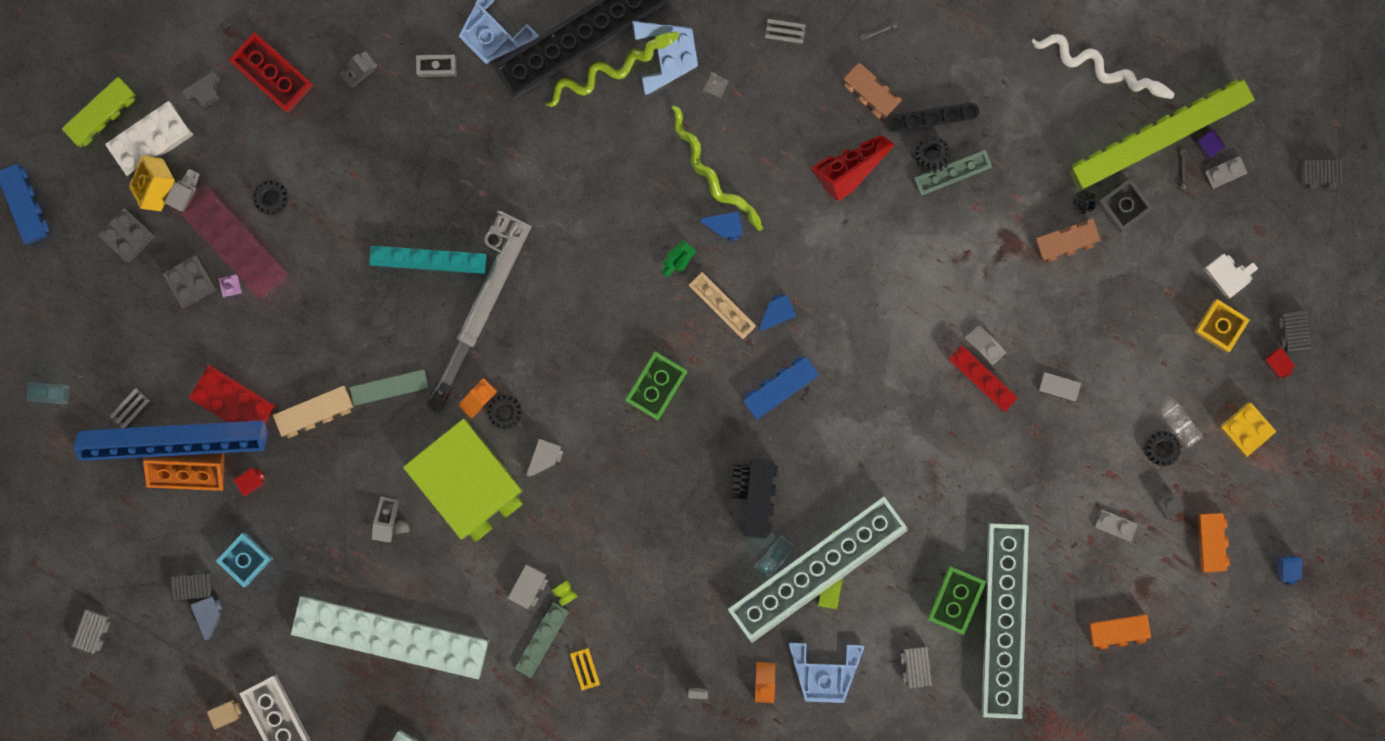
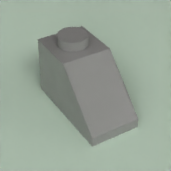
(985, 345)
(544, 457)
(385, 519)

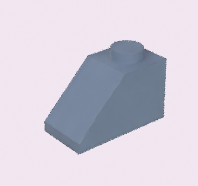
(207, 615)

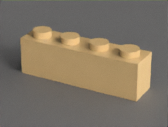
(313, 411)

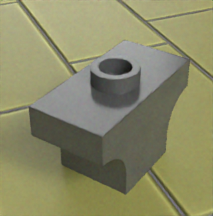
(358, 69)
(203, 89)

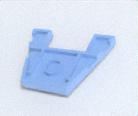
(488, 38)
(674, 59)
(825, 681)

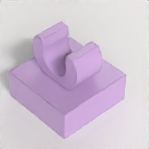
(230, 286)

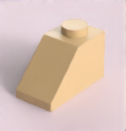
(224, 714)

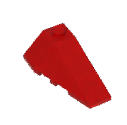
(847, 171)

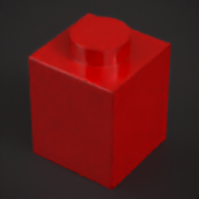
(1279, 363)
(250, 481)

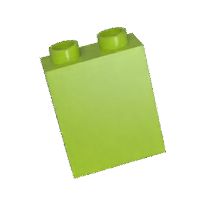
(465, 481)

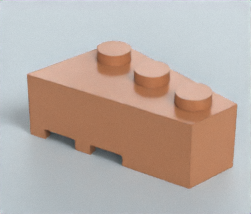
(871, 91)
(1067, 241)

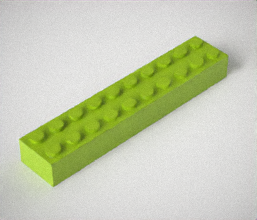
(1163, 134)

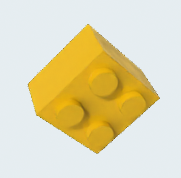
(151, 183)
(1221, 326)
(1247, 429)

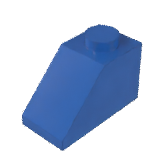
(725, 225)
(777, 312)
(1289, 569)

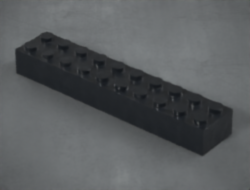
(571, 42)

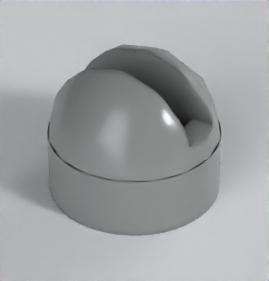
(401, 527)

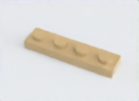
(722, 305)

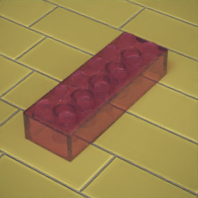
(235, 244)

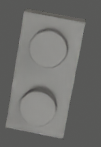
(1225, 172)
(1116, 525)

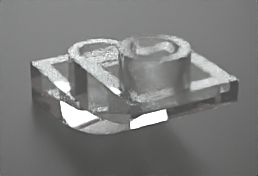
(1183, 425)

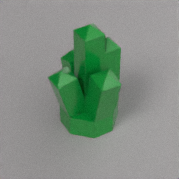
(677, 258)

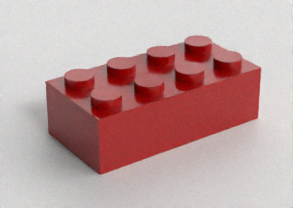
(271, 72)
(230, 398)

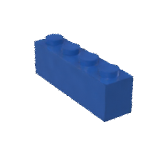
(22, 204)
(781, 387)

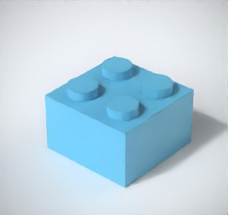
(244, 559)

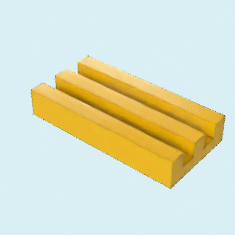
(589, 684)

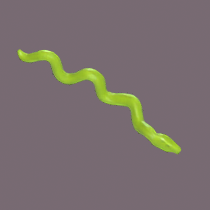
(660, 42)
(711, 175)

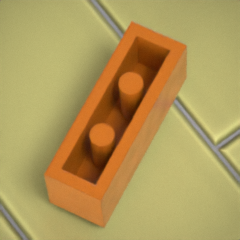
(1213, 542)
(1119, 631)

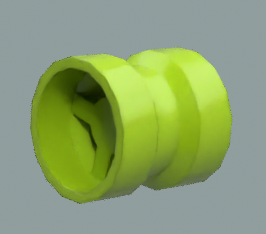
(565, 593)

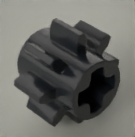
(1084, 202)

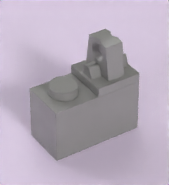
(183, 191)

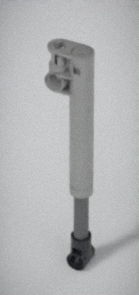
(511, 239)

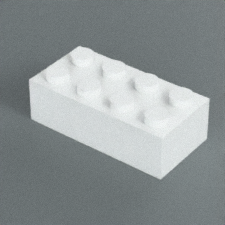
(150, 137)
(273, 712)

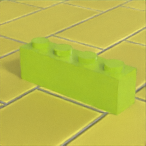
(99, 111)

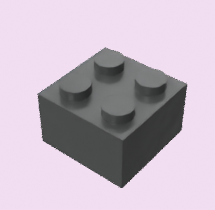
(1125, 205)
(126, 235)
(190, 281)

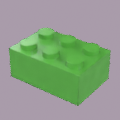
(656, 386)
(956, 600)

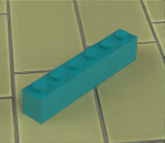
(428, 260)

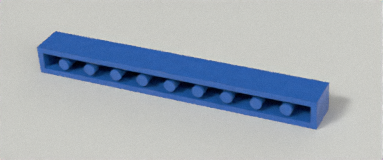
(171, 440)

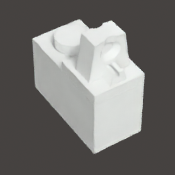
(1227, 277)

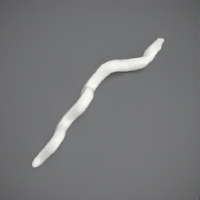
(1155, 87)

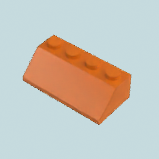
(185, 471)

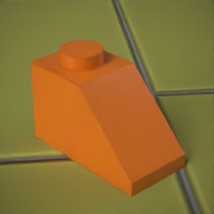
(477, 398)
(765, 682)

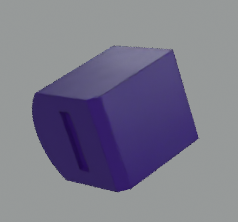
(1210, 144)

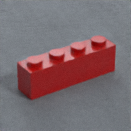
(982, 378)

